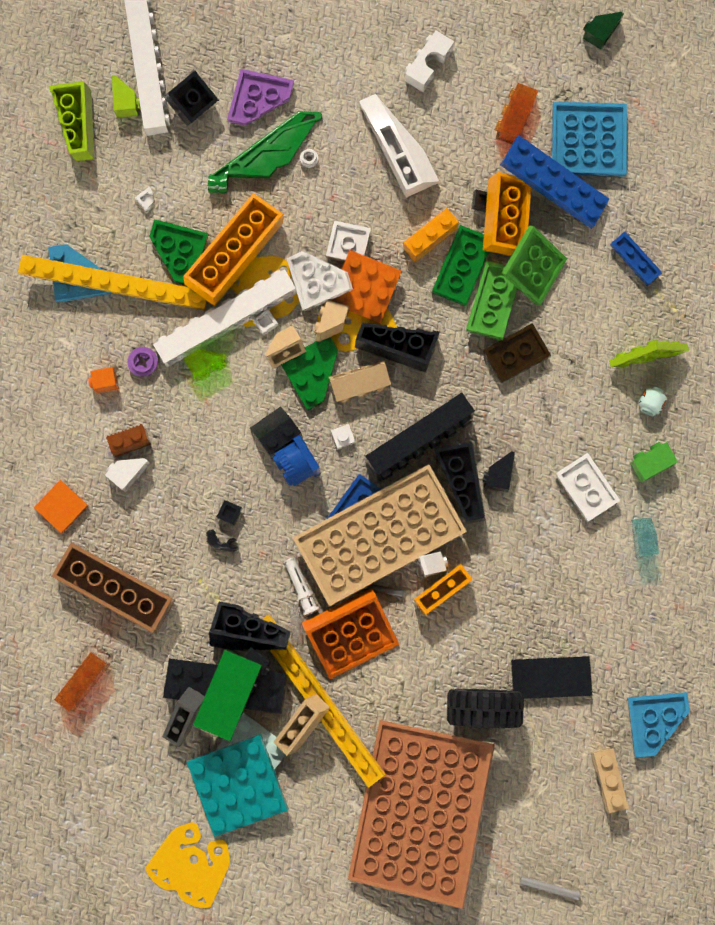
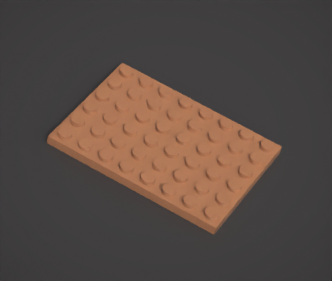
(423, 815)

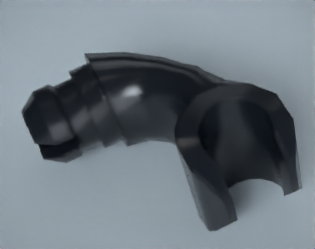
(213, 541)

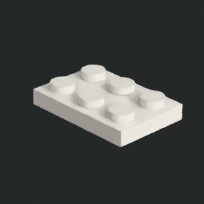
(587, 487)

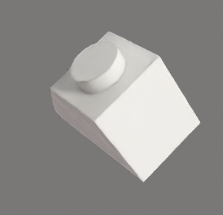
(126, 472)
(432, 564)

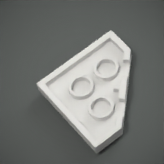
(317, 280)

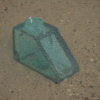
(644, 538)

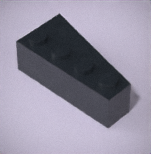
(398, 344)
(462, 474)

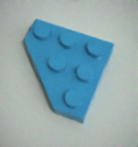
(67, 292)
(655, 720)

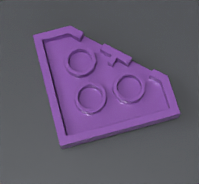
(257, 95)

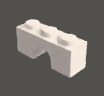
(436, 48)

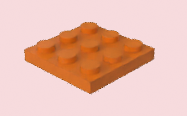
(372, 286)

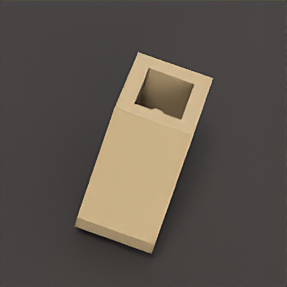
(332, 320)

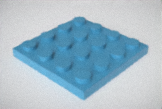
(590, 138)

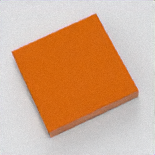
(61, 506)

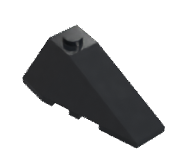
(240, 630)

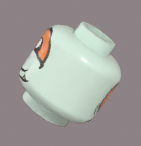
(652, 401)

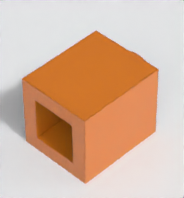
(103, 380)

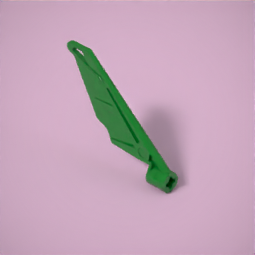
(267, 154)

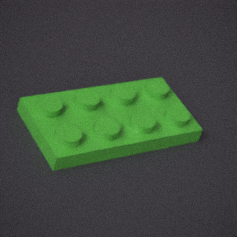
(492, 303)

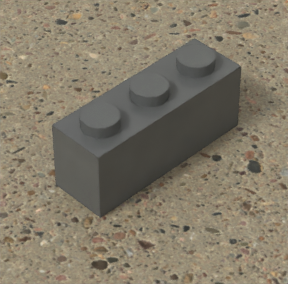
(183, 716)

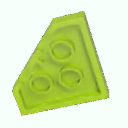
(648, 353)

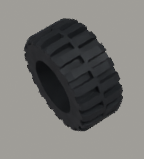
(485, 708)

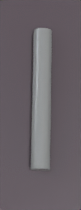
(549, 888)

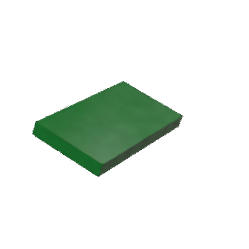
(461, 266)
(227, 695)

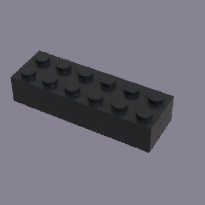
(419, 437)
(198, 676)

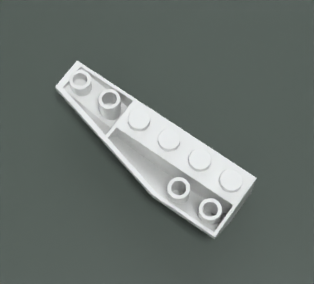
(399, 147)

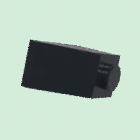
(499, 474)

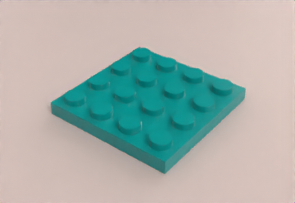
(237, 785)

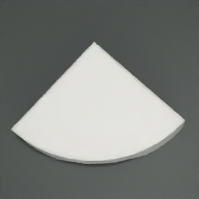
(146, 199)

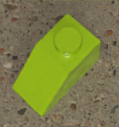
(124, 99)

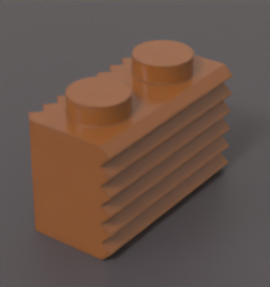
(128, 440)

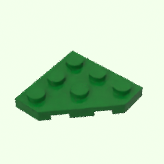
(177, 247)
(311, 372)

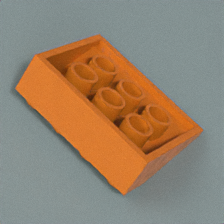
(350, 633)

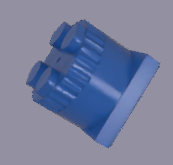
(296, 462)

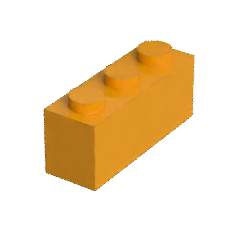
(430, 235)
(442, 589)

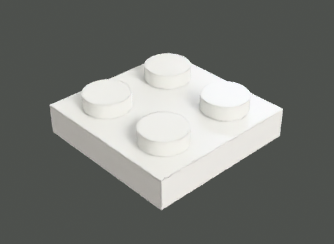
(346, 238)

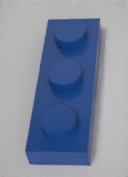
(636, 258)

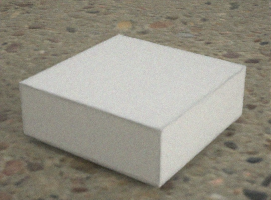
(265, 322)

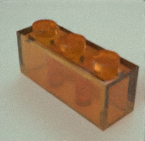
(516, 113)
(82, 682)

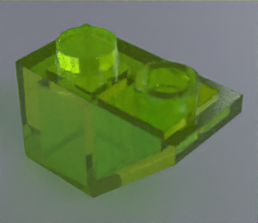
(204, 362)

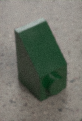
(602, 28)

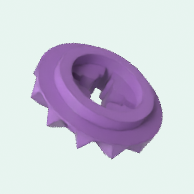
(145, 353)

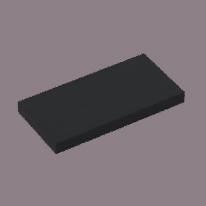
(552, 677)

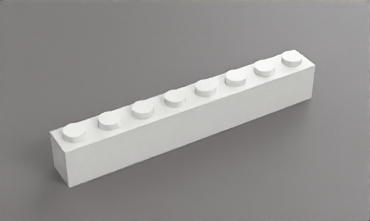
(147, 67)
(225, 318)

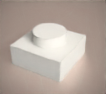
(343, 436)

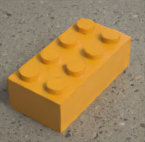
(506, 213)

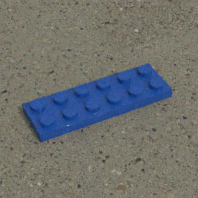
(554, 181)

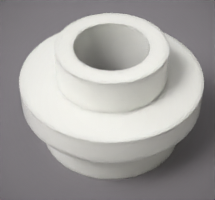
(309, 153)

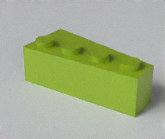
(75, 116)

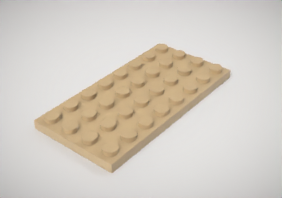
(379, 535)

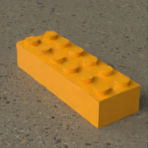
(233, 249)

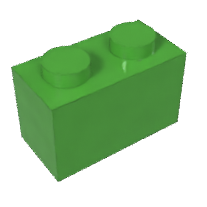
(653, 462)

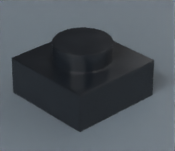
(479, 200)
(229, 512)

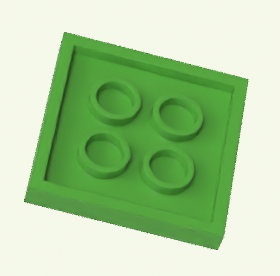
(534, 265)

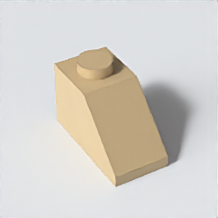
(285, 347)

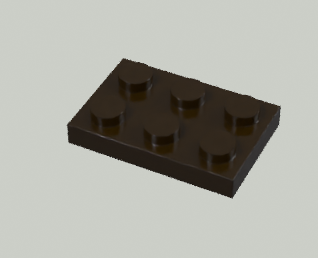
(516, 353)

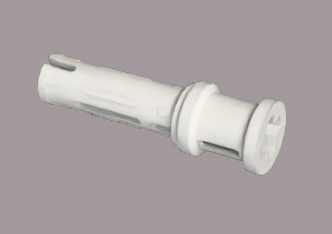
(304, 595)

